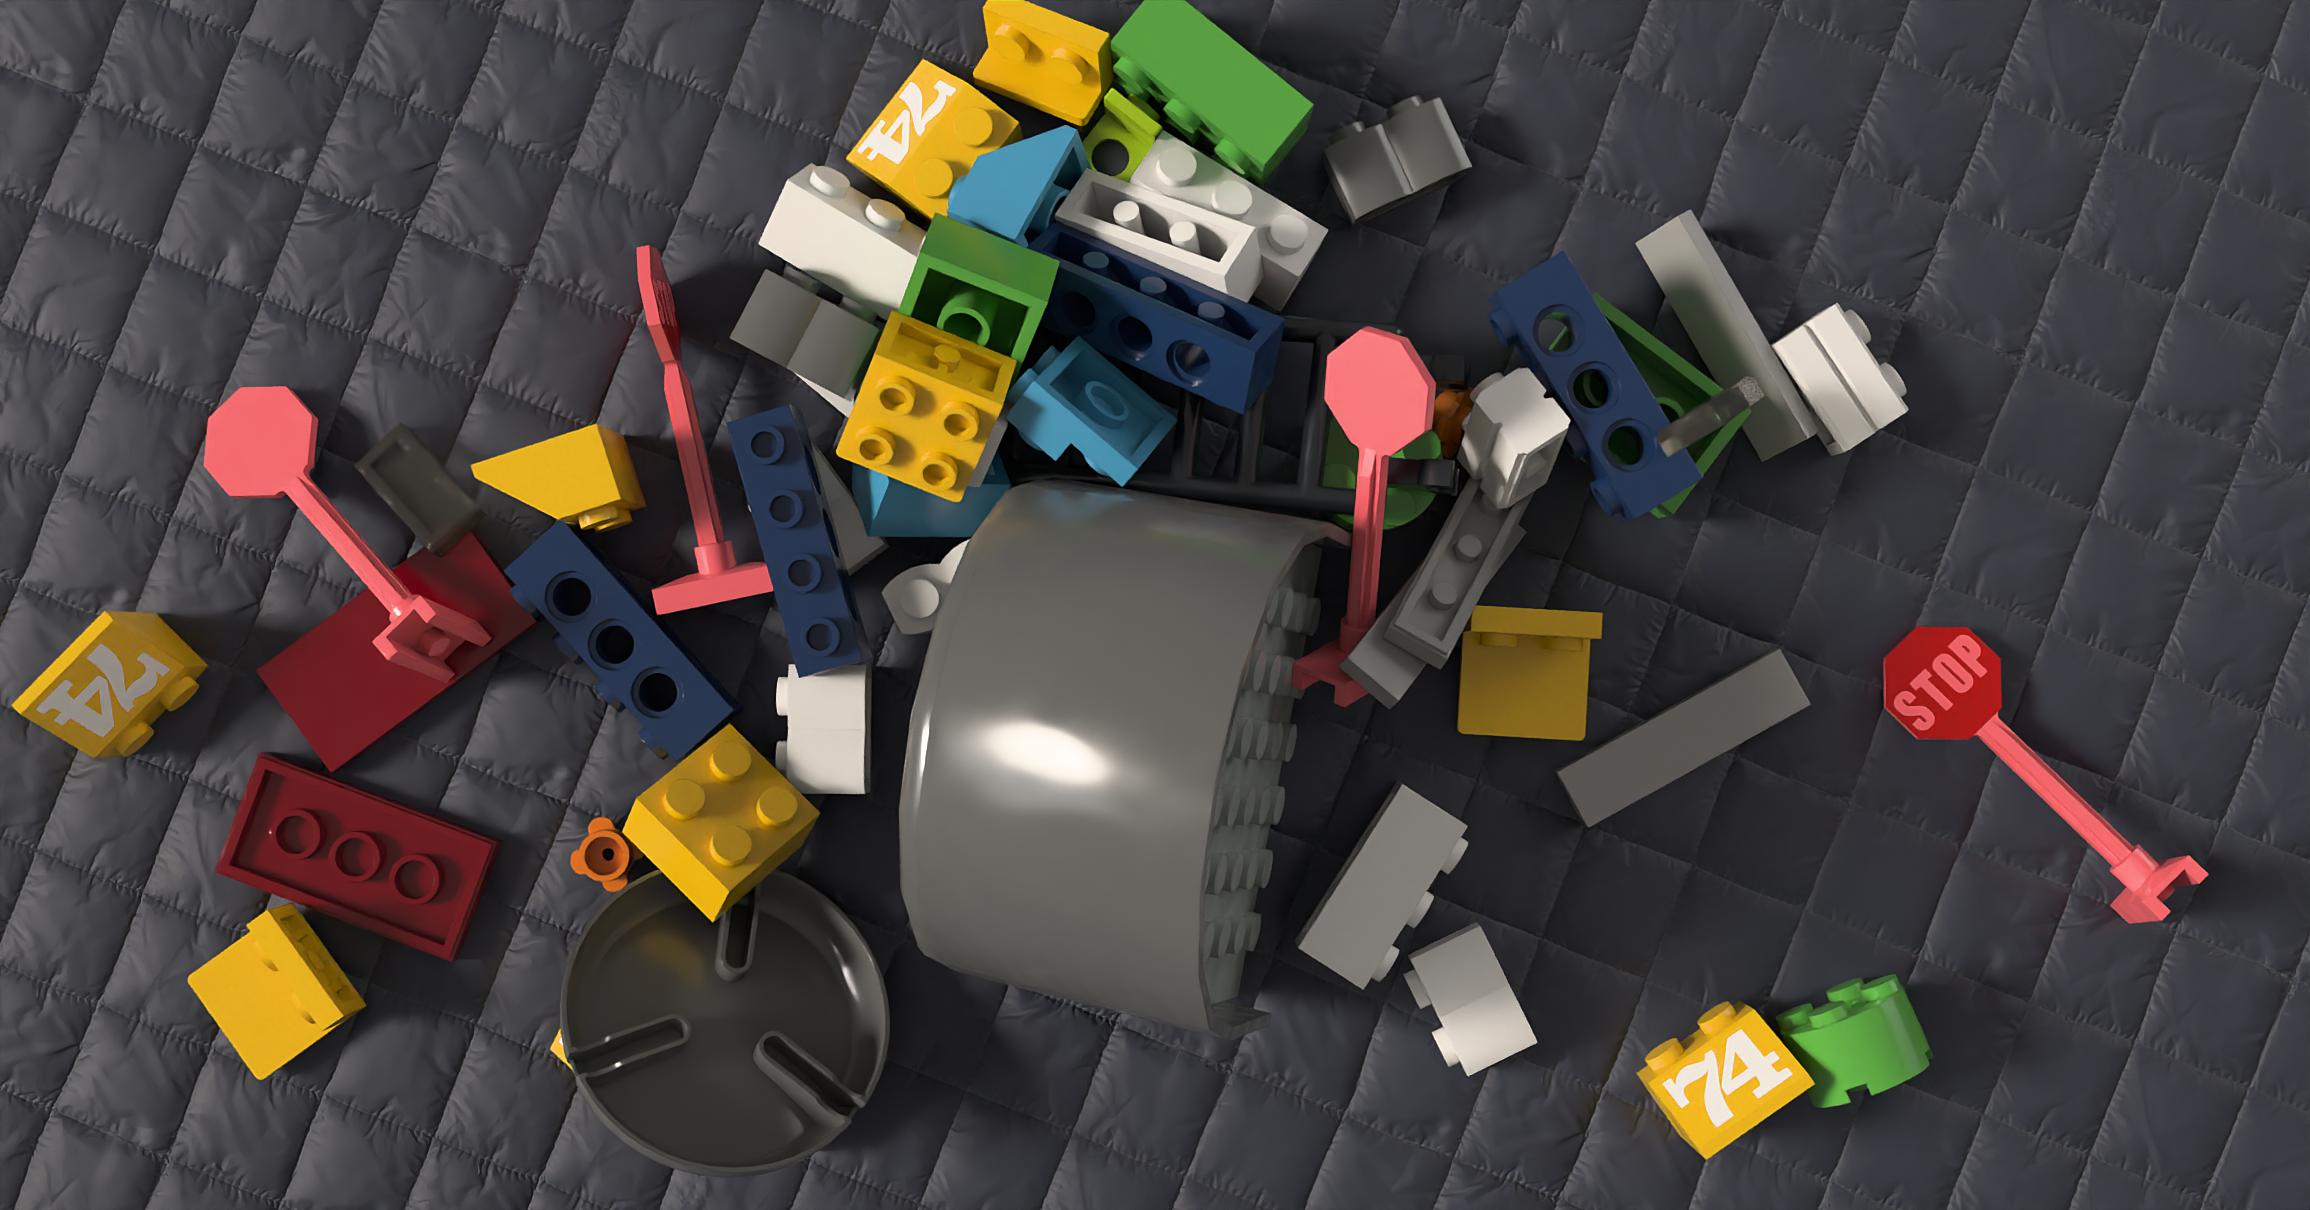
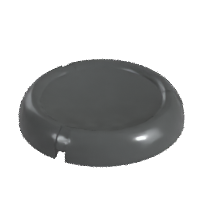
(724, 1036)

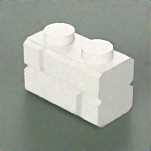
(1840, 378)
(1511, 436)

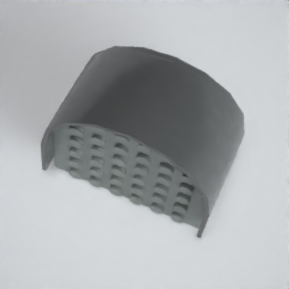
(1108, 747)

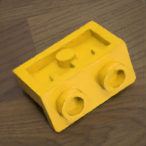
(1044, 60)

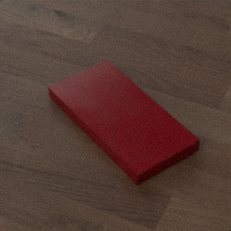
(348, 692)
(358, 856)

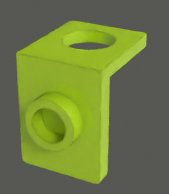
(1126, 122)

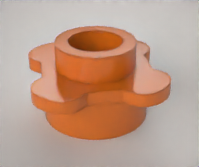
(1447, 418)
(590, 858)

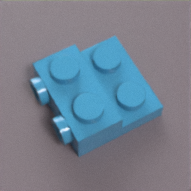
(1088, 404)

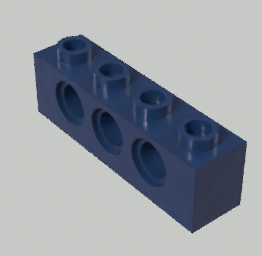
(1159, 319)
(1594, 349)
(799, 540)
(541, 582)

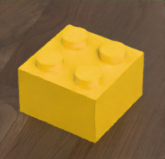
(720, 822)

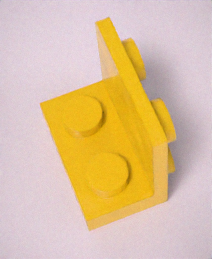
(926, 407)
(1525, 672)
(275, 990)

